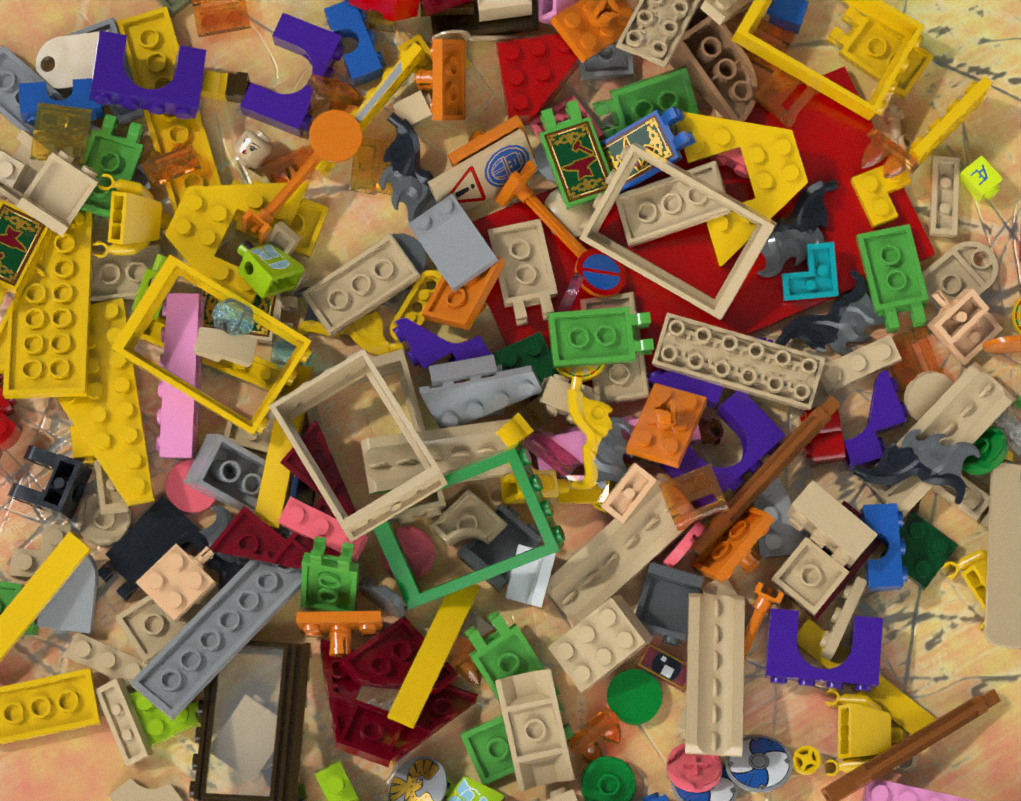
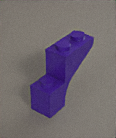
(428, 348)
(883, 416)

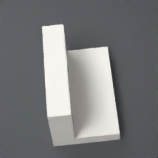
(530, 581)

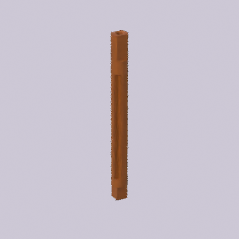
(767, 473)
(910, 746)

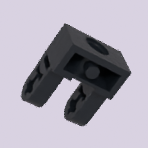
(64, 485)

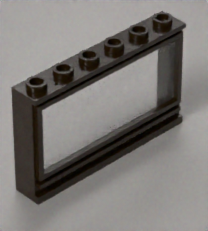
(253, 726)

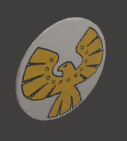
(418, 780)

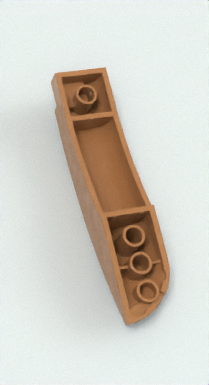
(715, 65)

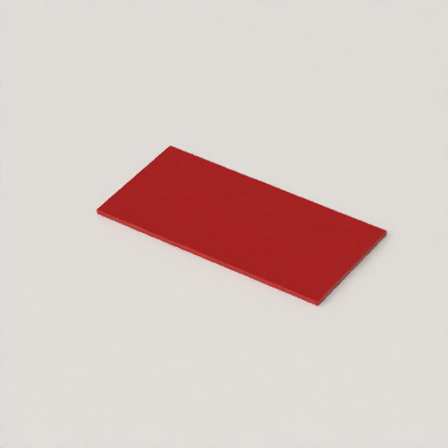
(830, 147)

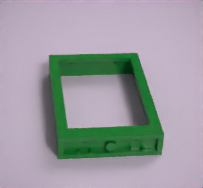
(540, 509)

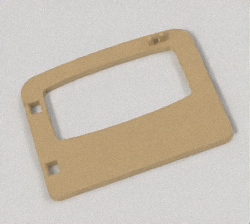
(1004, 558)

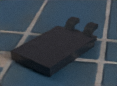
(145, 544)

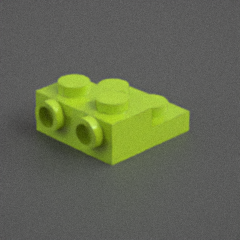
(158, 725)

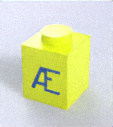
(981, 179)

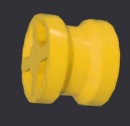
(808, 756)

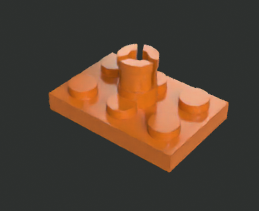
(592, 25)
(445, 79)
(480, 141)
(462, 306)
(666, 425)
(735, 547)
(340, 627)

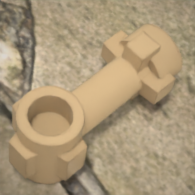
(894, 117)

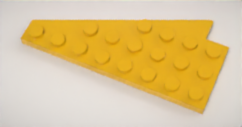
(49, 318)
(111, 411)

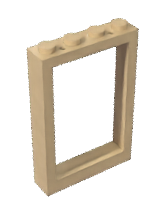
(604, 202)
(387, 365)
(324, 386)

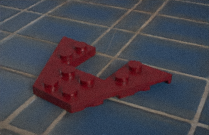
(255, 540)
(367, 730)

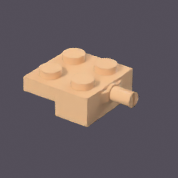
(963, 324)
(178, 581)

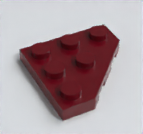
(388, 658)

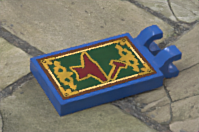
(652, 133)

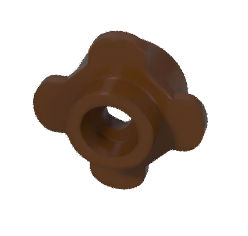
(710, 431)

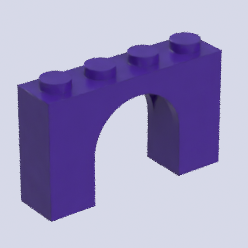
(113, 86)
(294, 110)
(757, 436)
(785, 662)

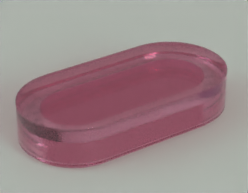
(570, 293)

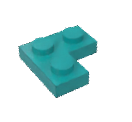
(819, 280)

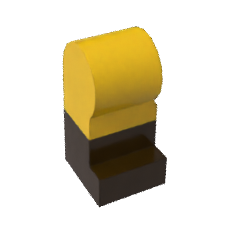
(225, 86)
(524, 423)

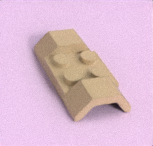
(534, 729)

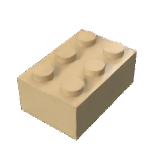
(830, 524)
(600, 643)

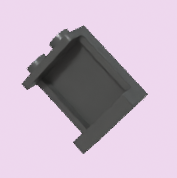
(503, 546)
(665, 602)

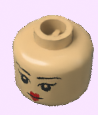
(252, 149)

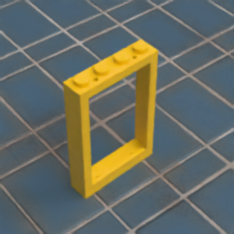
(874, 9)
(149, 306)

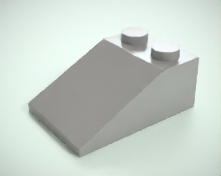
(453, 242)
(226, 472)

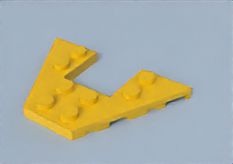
(770, 162)
(206, 218)

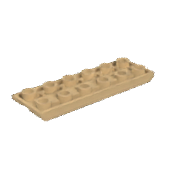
(657, 29)
(738, 361)
(962, 416)
(392, 461)
(615, 556)
(715, 675)

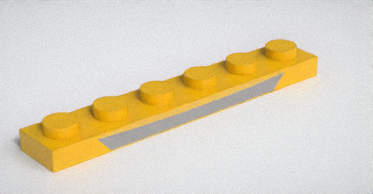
(378, 97)
(259, 374)

